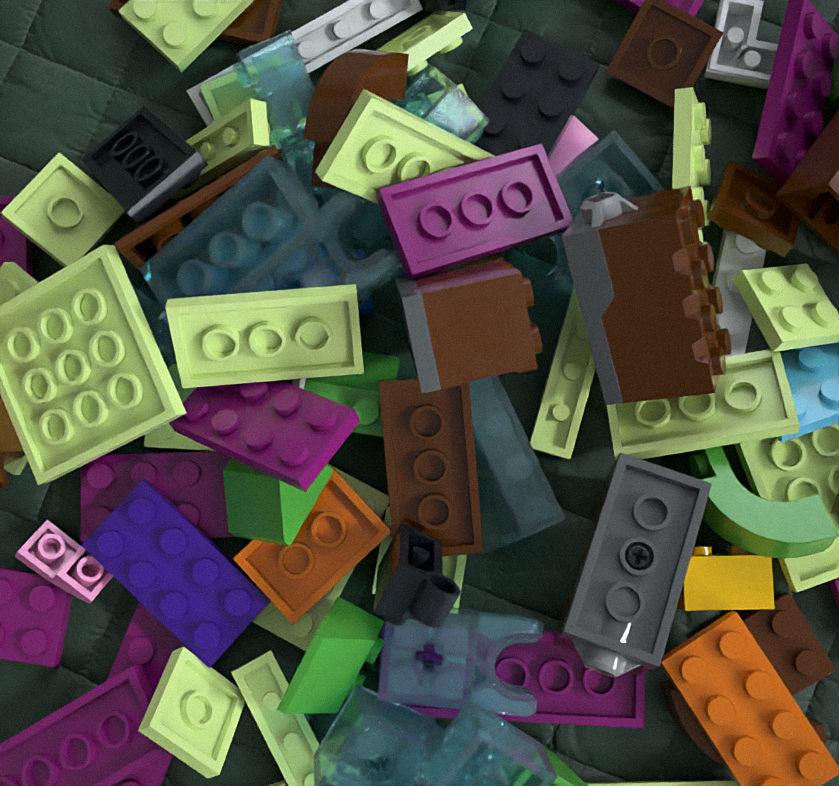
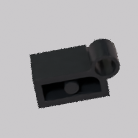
(413, 580)

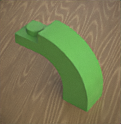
(755, 523)

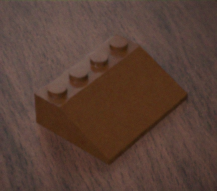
(156, 233)

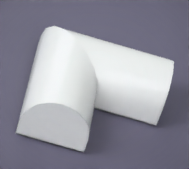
(738, 54)

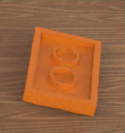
(326, 548)

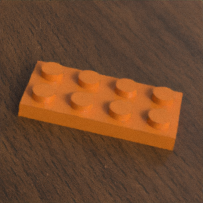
(747, 708)

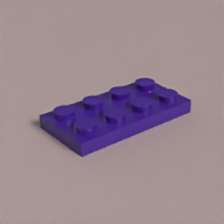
(177, 572)

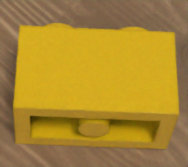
(727, 581)

